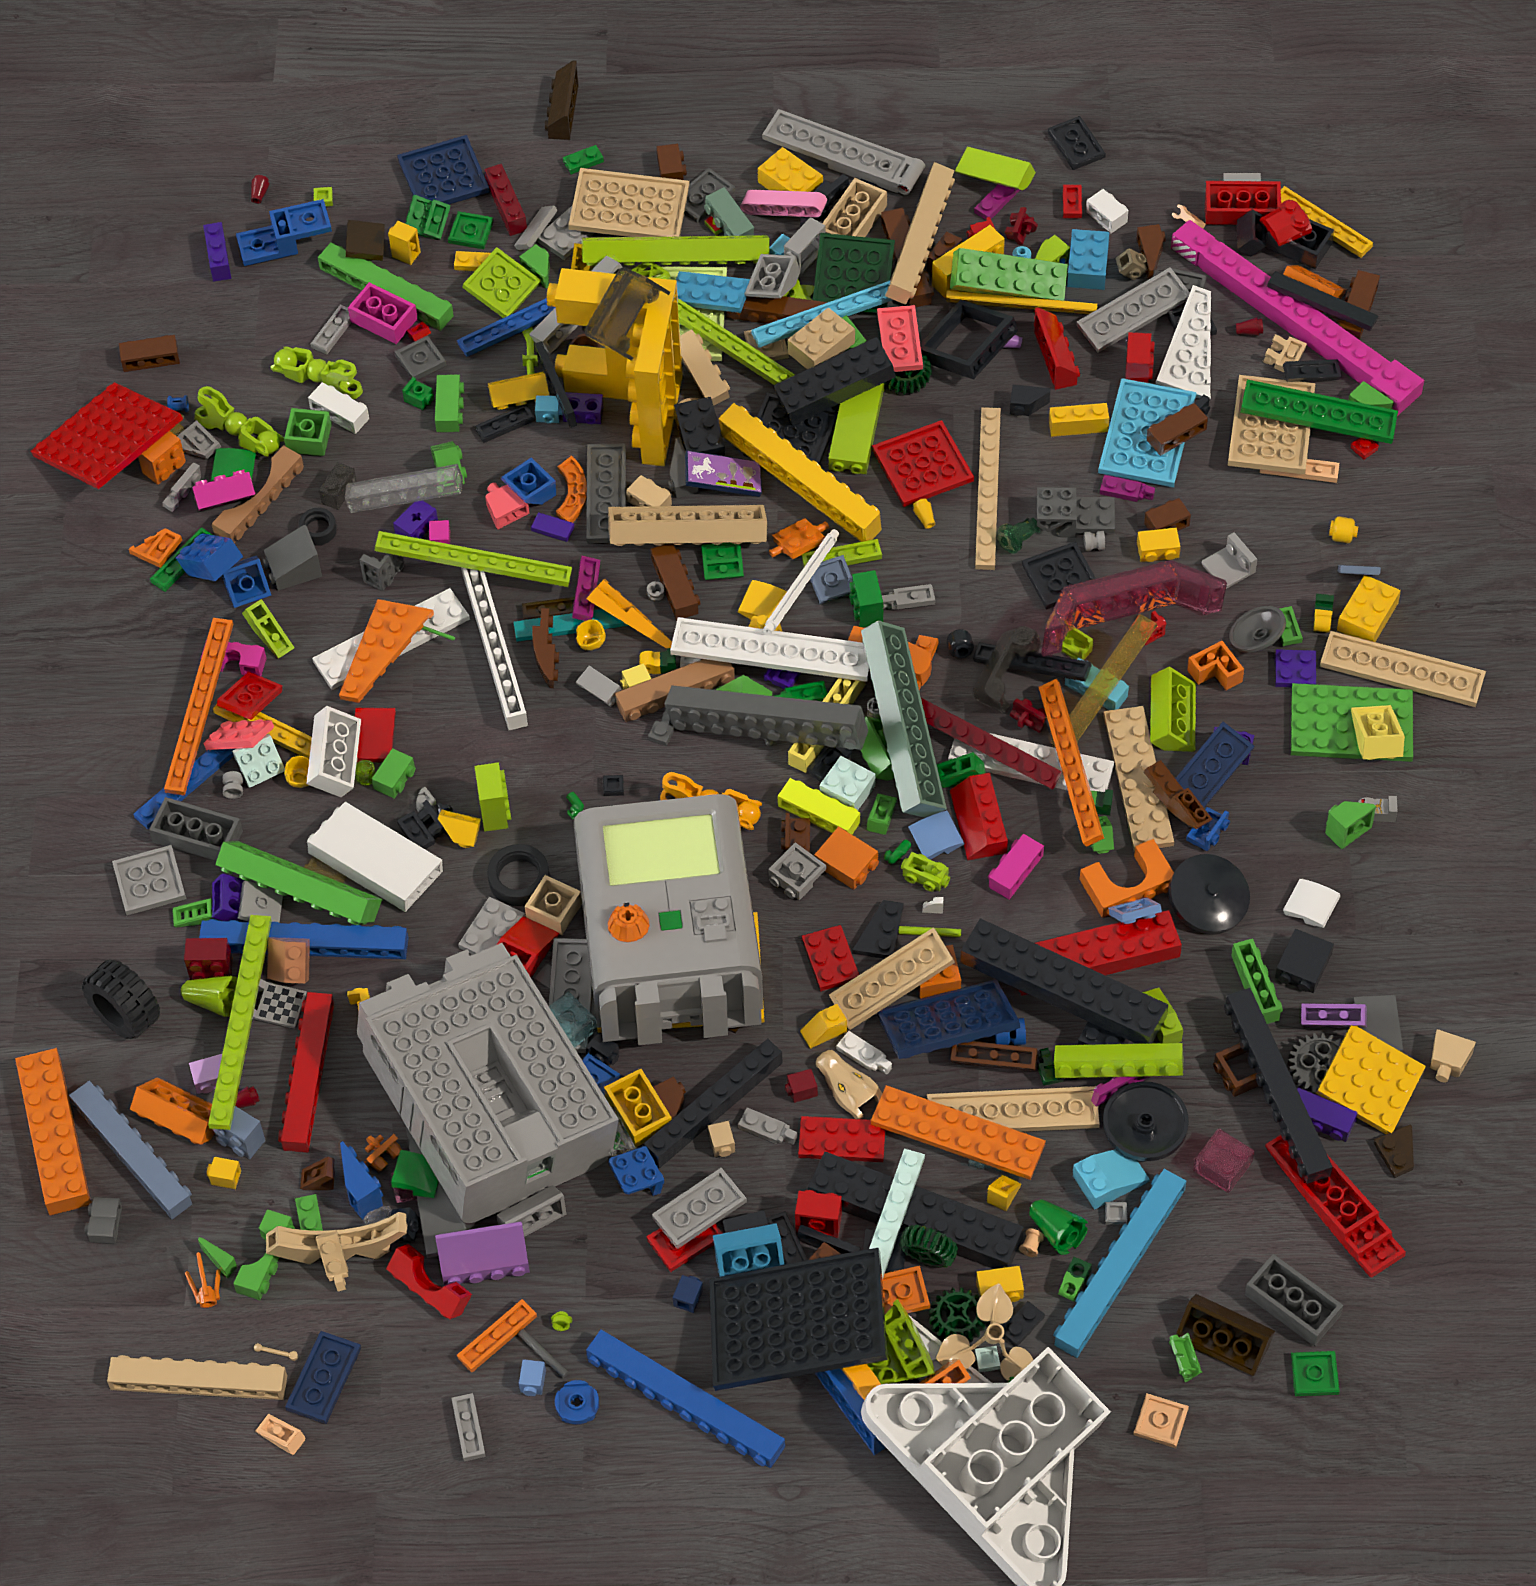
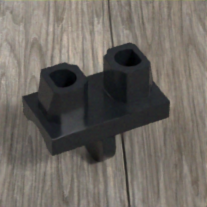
(429, 813)

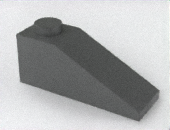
(677, 473)

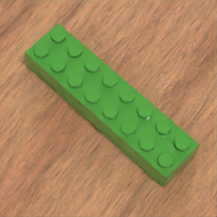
(298, 882)

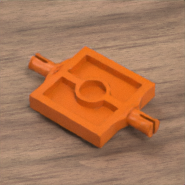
(798, 538)

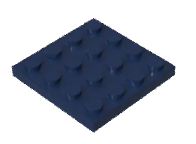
(444, 171)

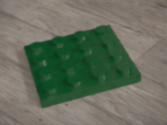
(851, 265)

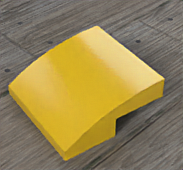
(760, 599)

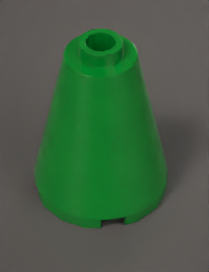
(1058, 1225)

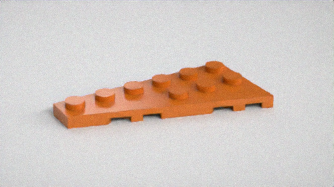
(382, 642)

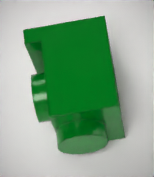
(417, 394)

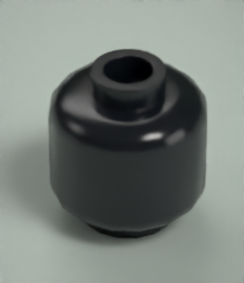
(960, 643)

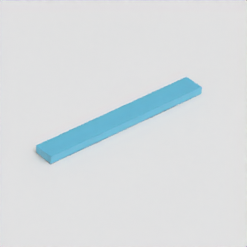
(844, 306)

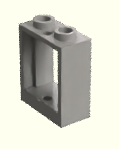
(805, 244)

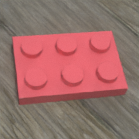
(238, 734)

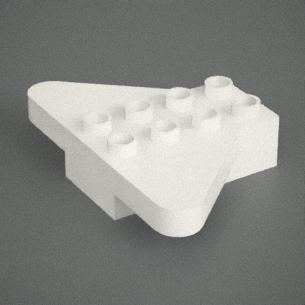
(996, 1457)

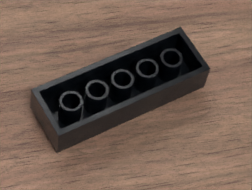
(834, 381)

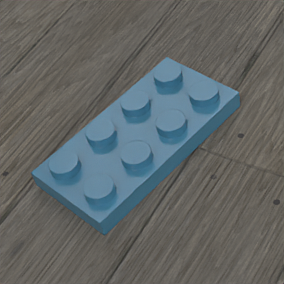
(712, 291)

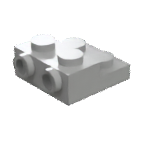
(796, 871)

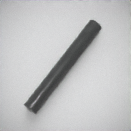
(547, 1357)

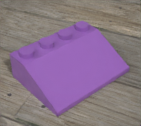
(482, 1253)

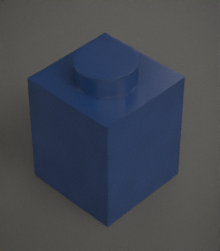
(688, 1293)

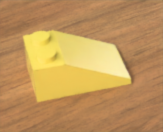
(1378, 732)

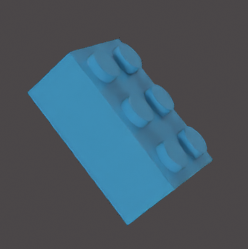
(1088, 259)
(748, 1250)

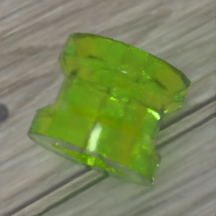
(364, 772)

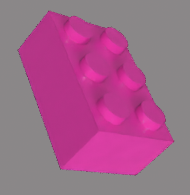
(382, 313)
(223, 490)

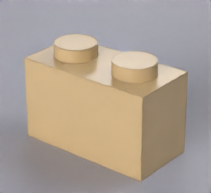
(647, 493)

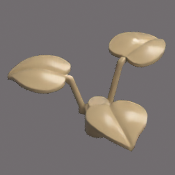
(998, 1309)

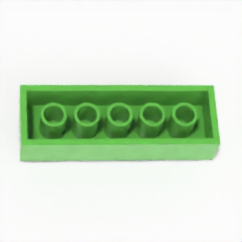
(1007, 275)

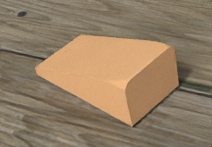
(281, 1434)

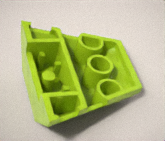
(905, 1350)

